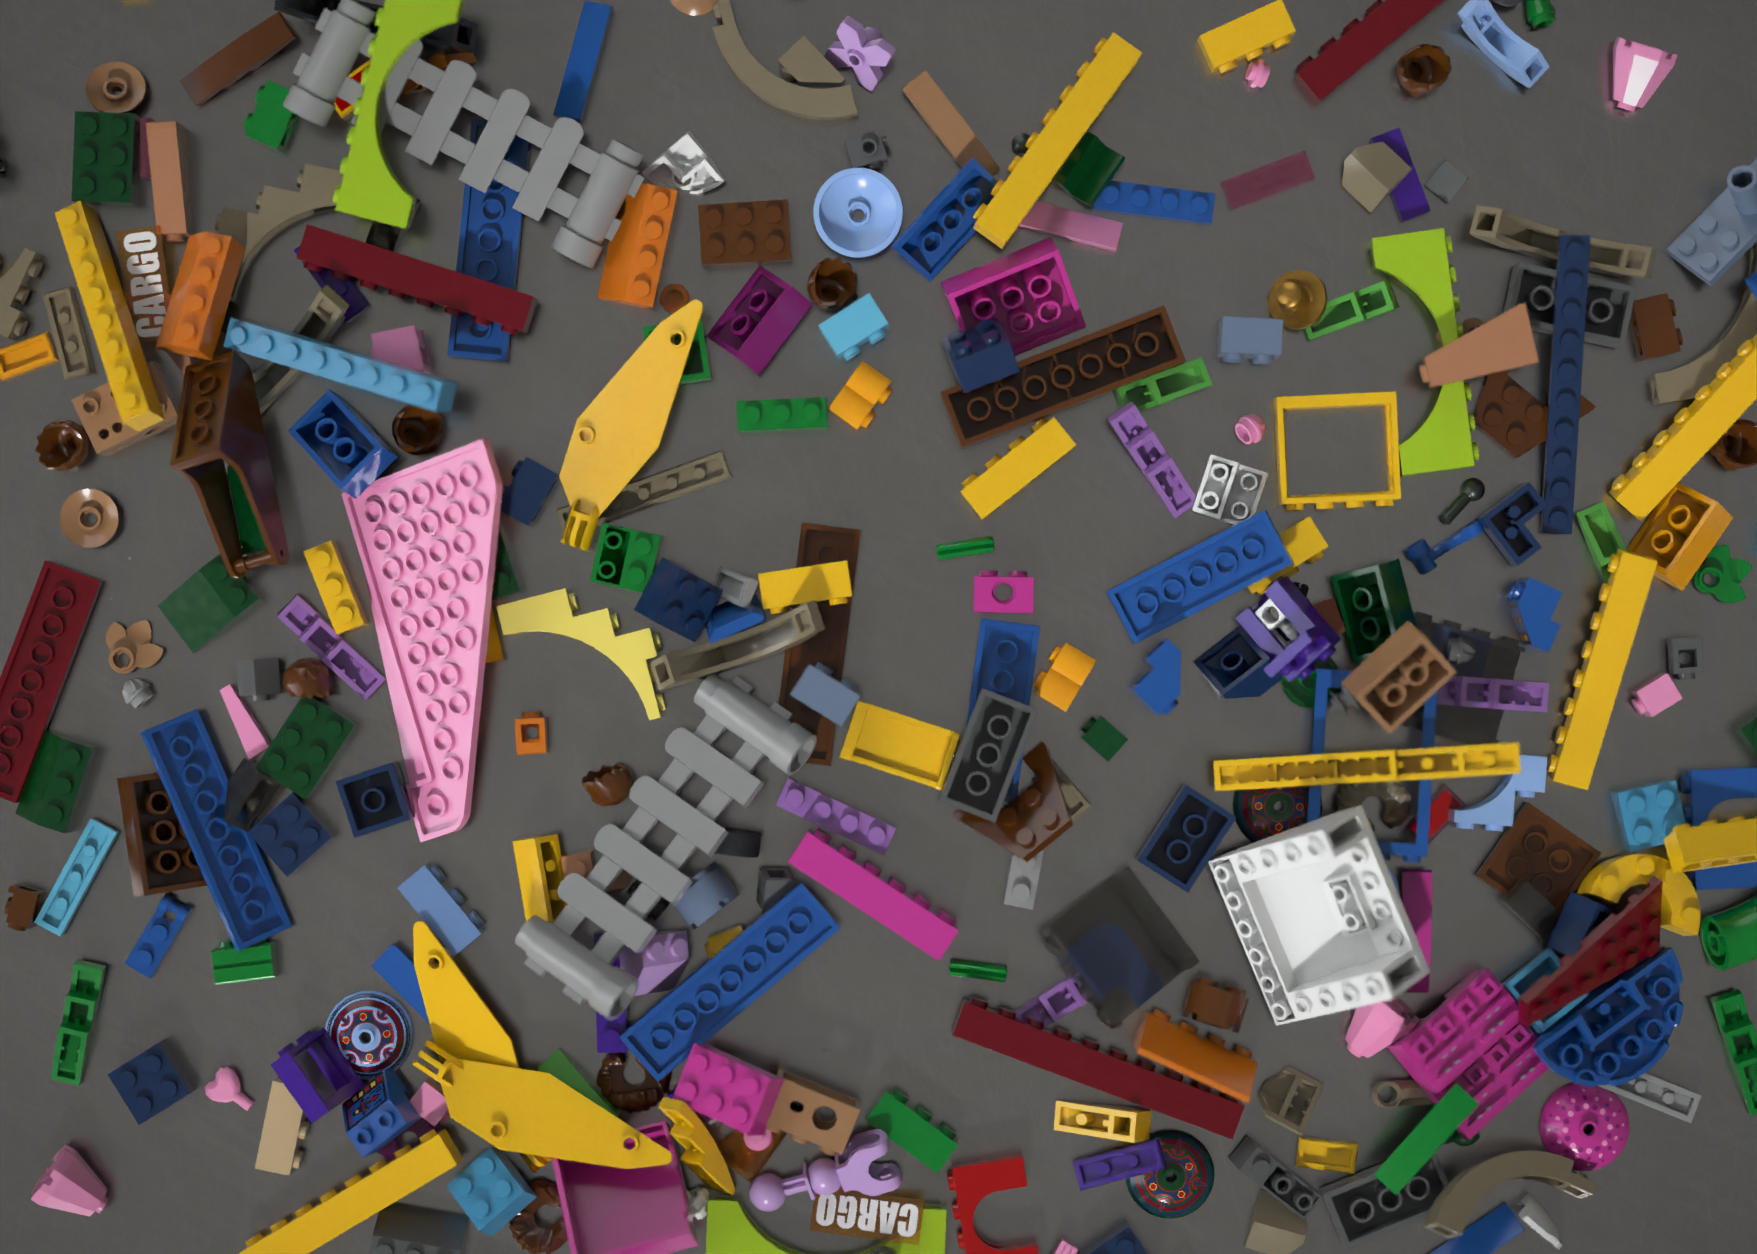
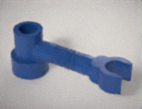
(1424, 555)

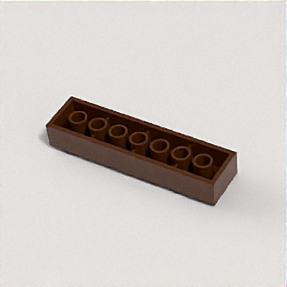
(1065, 377)

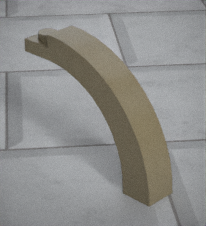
(794, 99)
(1541, 242)
(318, 323)
(738, 649)
(1463, 1193)

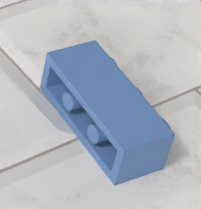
(442, 908)

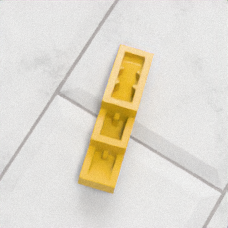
(701, 1150)

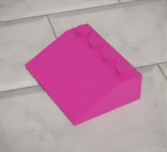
(1023, 291)

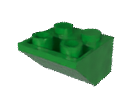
(625, 557)

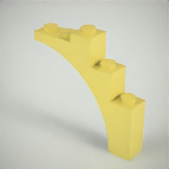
(556, 614)

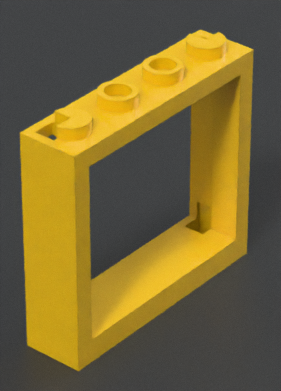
(1352, 500)

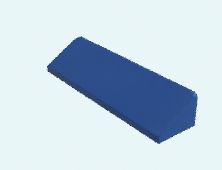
(583, 60)
(402, 977)
(1484, 1234)

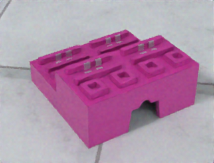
(1472, 1043)

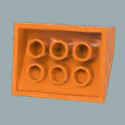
(1195, 1054)

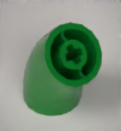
(1731, 936)

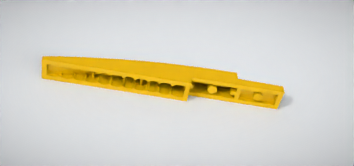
(1367, 767)

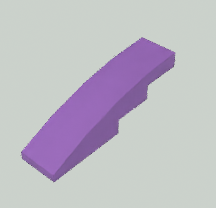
(1152, 459)
(331, 648)
(1494, 694)
(1052, 1003)

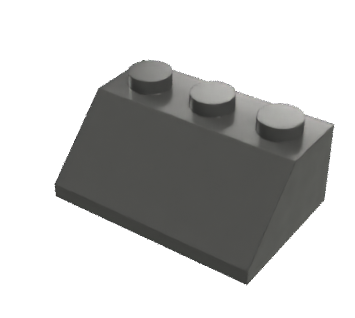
(418, 1231)

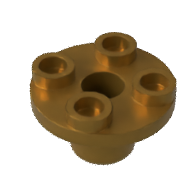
(1298, 299)

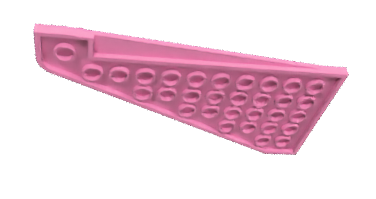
(429, 580)

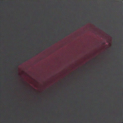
(1267, 180)

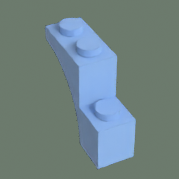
(1498, 807)

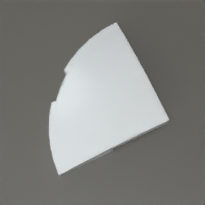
(685, 167)
(1539, 1220)

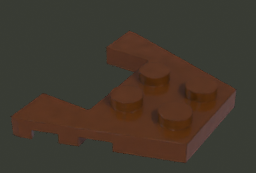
(1513, 414)
(1033, 817)

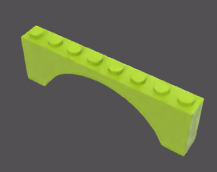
(368, 181)
(1423, 266)
(734, 1232)

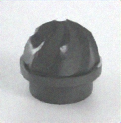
(1460, 649)

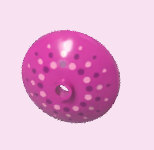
(1567, 1114)

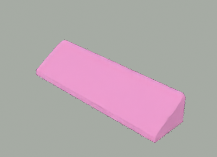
(1073, 226)

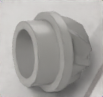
(136, 692)

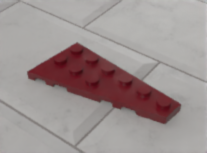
(1605, 953)

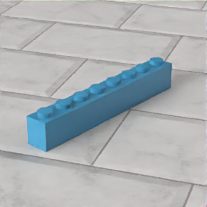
(340, 364)

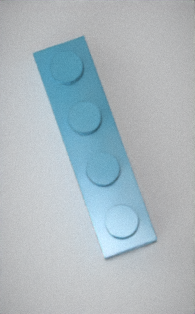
(76, 876)

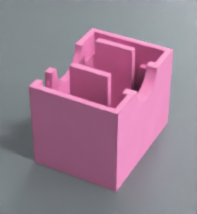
(403, 347)

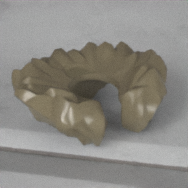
(1394, 795)

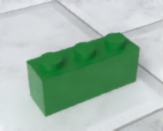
(782, 415)
(912, 1129)

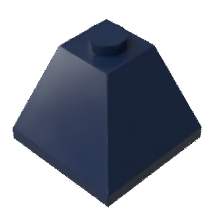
(1237, 666)

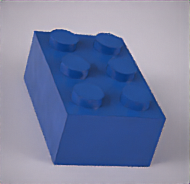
(342, 444)

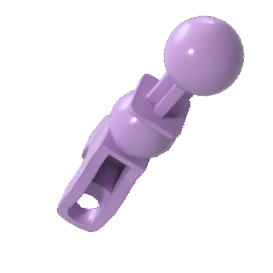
(825, 1176)

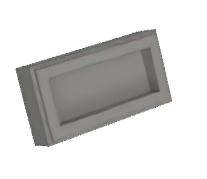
(735, 586)

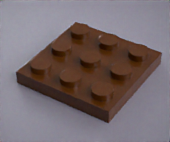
(1541, 855)

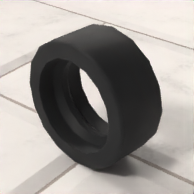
(740, 843)

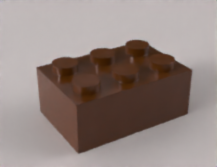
(745, 233)

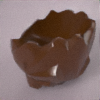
(1423, 69)
(833, 285)
(417, 429)
(62, 445)
(1737, 446)
(308, 678)
(608, 785)

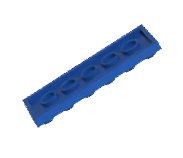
(1200, 576)
(1005, 667)

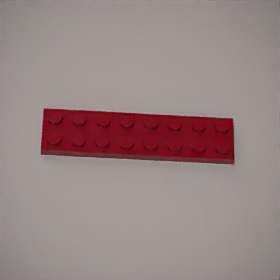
(40, 667)

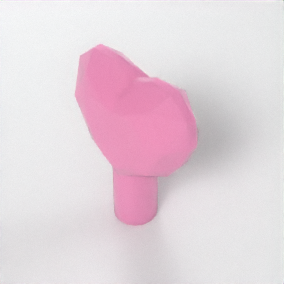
(227, 1088)

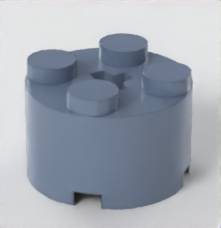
(706, 896)

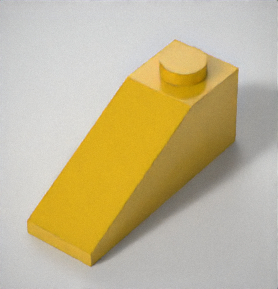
(1103, 1120)

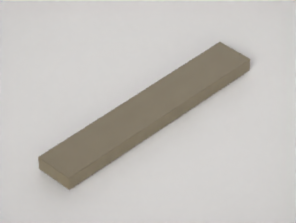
(662, 487)

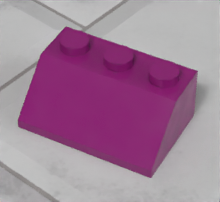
(759, 319)

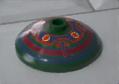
(1257, 814)
(1194, 1179)

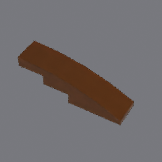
(238, 58)

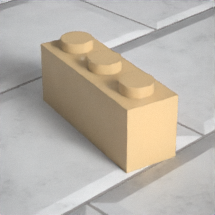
(282, 1132)

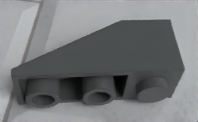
(1275, 1178)

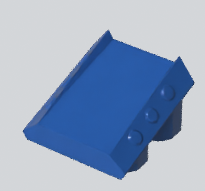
(731, 618)

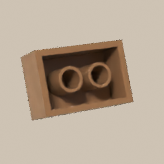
(1398, 677)

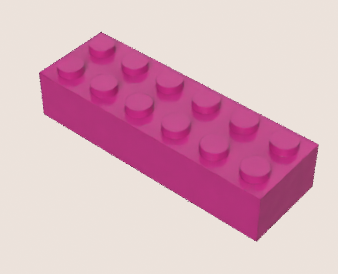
(874, 894)

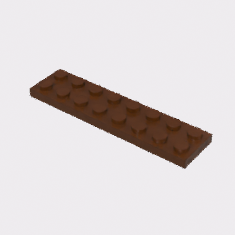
(820, 546)

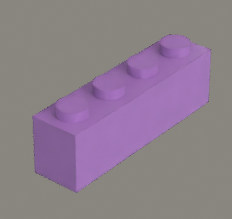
(836, 815)

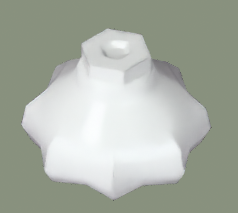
(698, 1202)

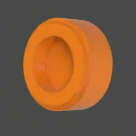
(674, 298)

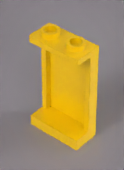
(900, 745)

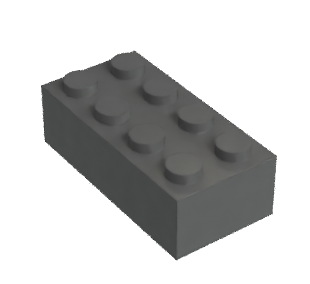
(1607, 304)
(988, 755)
(1367, 1209)

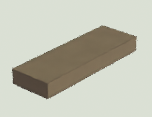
(68, 333)

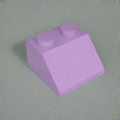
(659, 963)

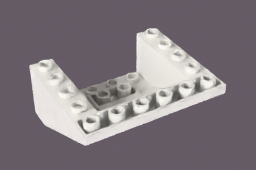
(1320, 918)

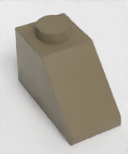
(808, 66)

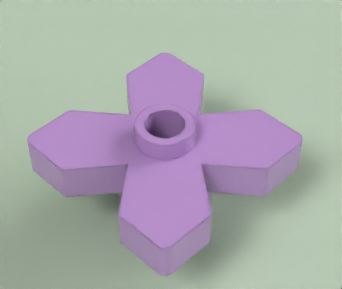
(862, 50)

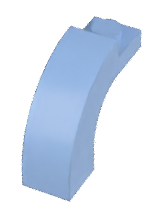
(1501, 44)

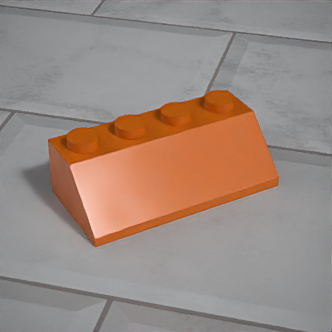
(640, 247)
(201, 295)

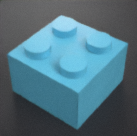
(854, 327)

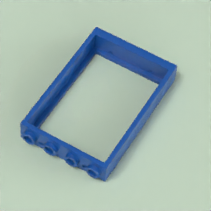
(1411, 852)

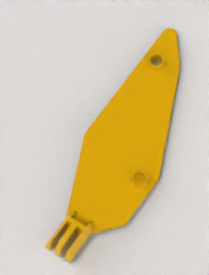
(624, 424)
(458, 1014)
(536, 1114)

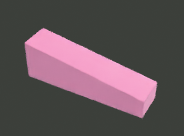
(247, 727)

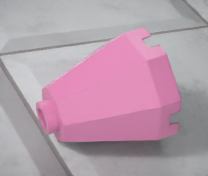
(1638, 72)
(1378, 1026)
(70, 1185)

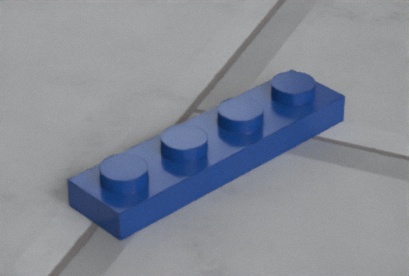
(1156, 202)

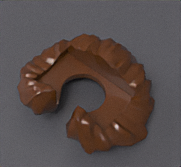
(627, 1097)
(526, 1231)

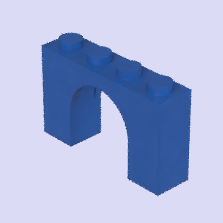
(1703, 792)

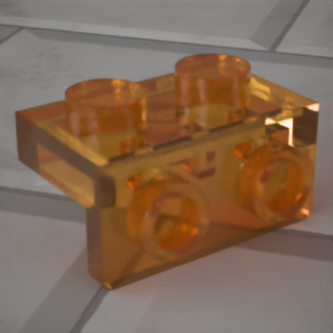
(745, 1160)

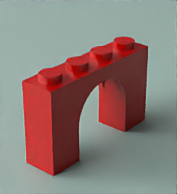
(972, 1183)

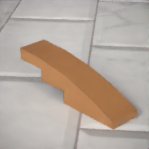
(947, 122)

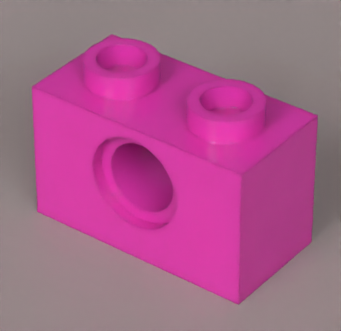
(1020, 601)

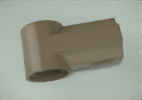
(1404, 1093)

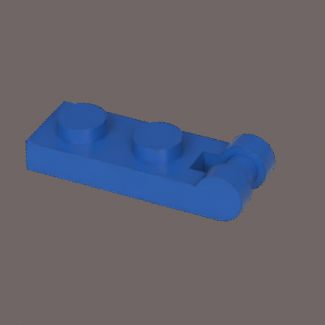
(158, 936)

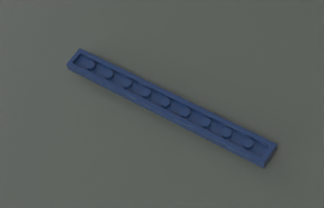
(1565, 383)

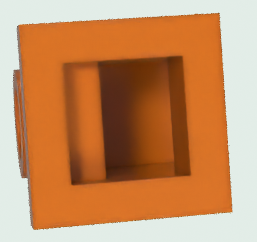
(530, 745)

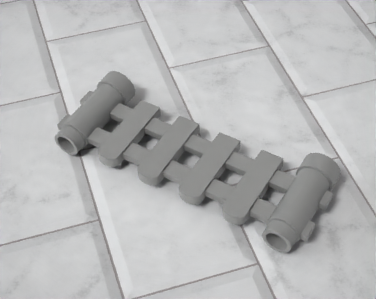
(590, 217)
(591, 973)

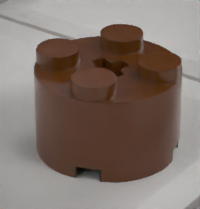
(1214, 1005)

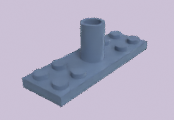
(1722, 230)

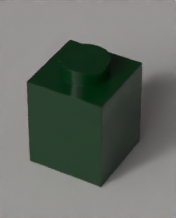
(1103, 737)

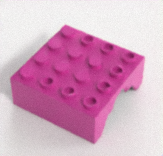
(627, 1208)

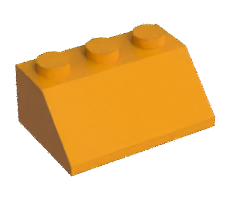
(1681, 534)

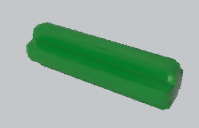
(965, 547)
(978, 970)

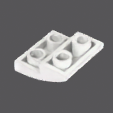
(1229, 491)

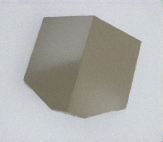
(1373, 173)
(1290, 1099)
(1275, 1227)

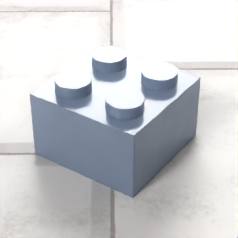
(1250, 339)
(826, 694)

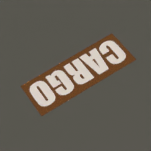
(144, 279)
(868, 1216)

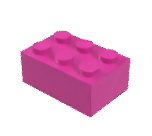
(728, 1089)

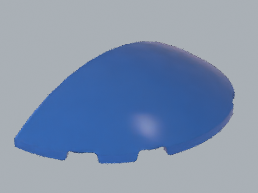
(1618, 1026)

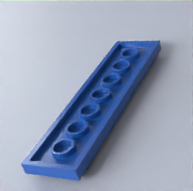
(488, 252)
(223, 851)
(730, 981)

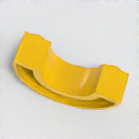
(1614, 876)

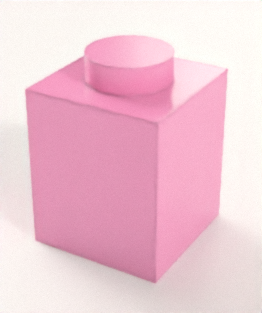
(1655, 695)
(431, 1103)

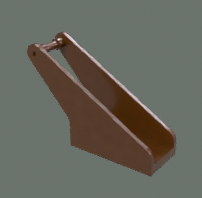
(219, 423)

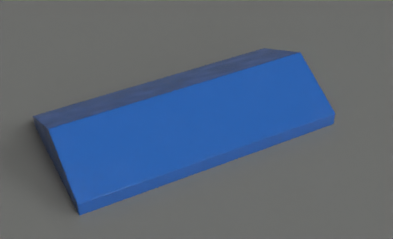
(946, 221)

